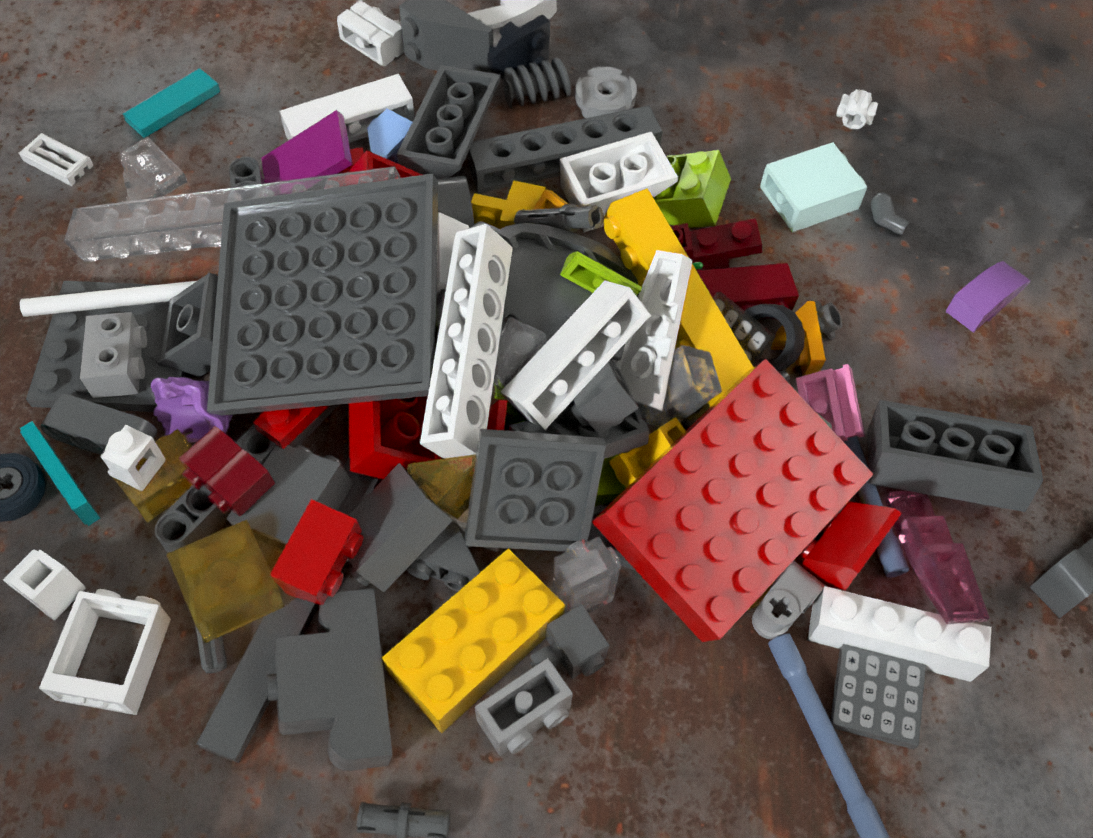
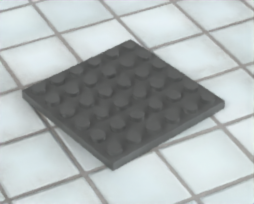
(326, 297)

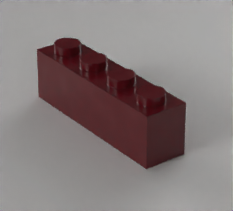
(753, 285)

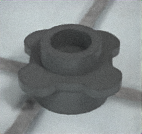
(828, 318)

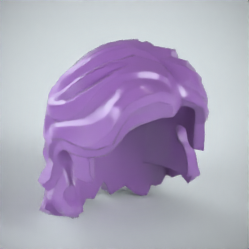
(184, 407)

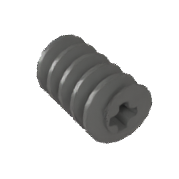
(536, 80)

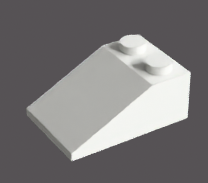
(616, 172)

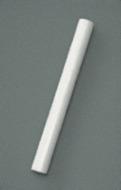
(101, 299)

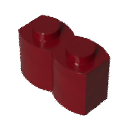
(226, 471)

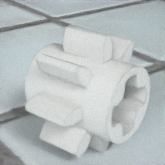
(857, 109)

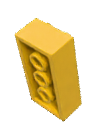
(473, 639)

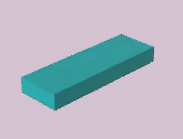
(171, 102)
(59, 474)

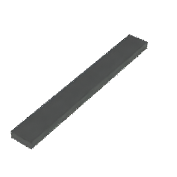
(247, 692)

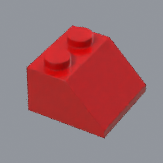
(848, 543)
(316, 553)

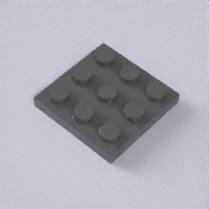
(533, 490)

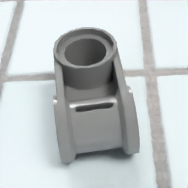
(788, 598)

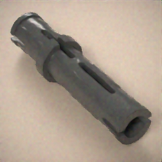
(568, 217)

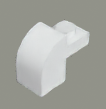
(45, 583)

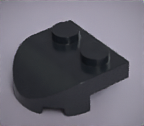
(520, 45)

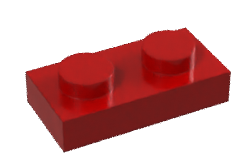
(287, 424)

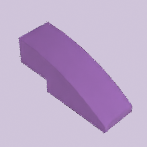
(986, 295)

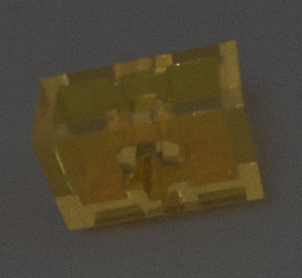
(166, 484)

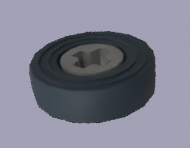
(27, 488)

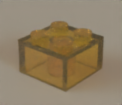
(225, 581)

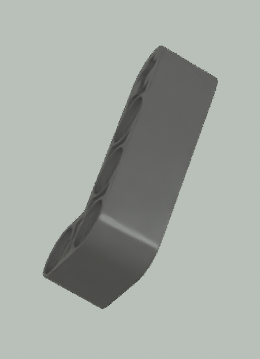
(1067, 581)

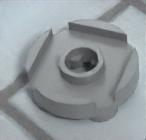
(598, 79)

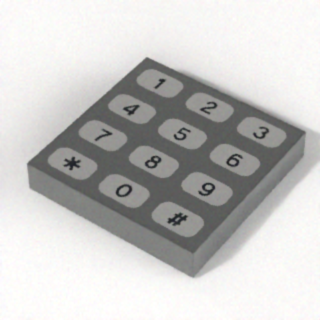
(878, 696)

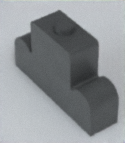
(336, 682)

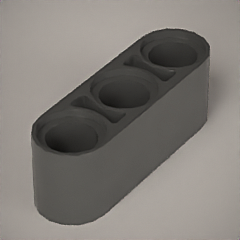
(89, 423)

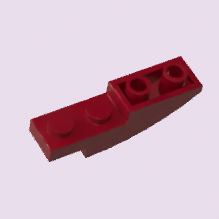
(719, 243)

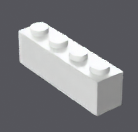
(356, 104)
(575, 353)
(901, 632)

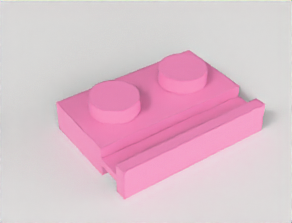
(835, 399)

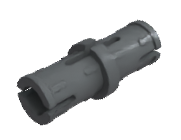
(403, 821)

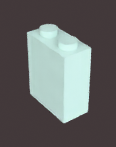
(813, 186)

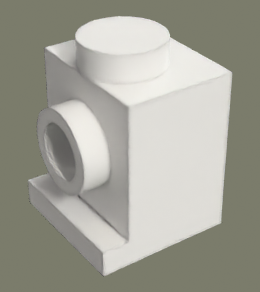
(126, 450)

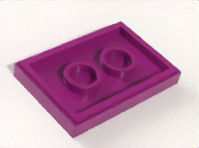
(312, 153)

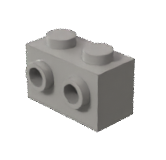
(112, 355)
(524, 707)

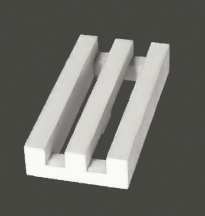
(52, 163)

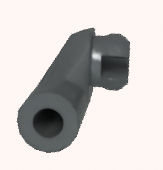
(884, 214)

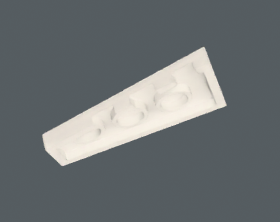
(651, 348)

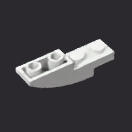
(516, 11)

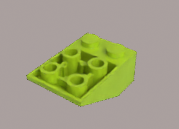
(699, 189)

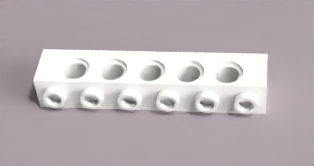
(467, 343)

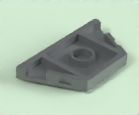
(620, 439)

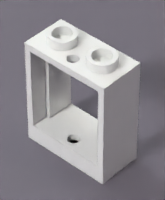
(60, 675)

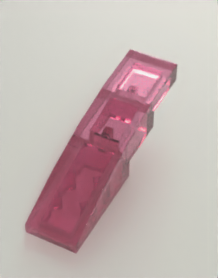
(936, 560)

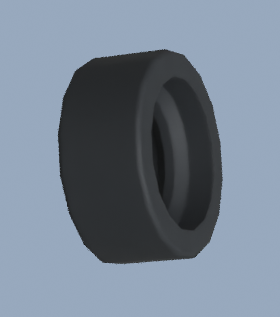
(793, 330)

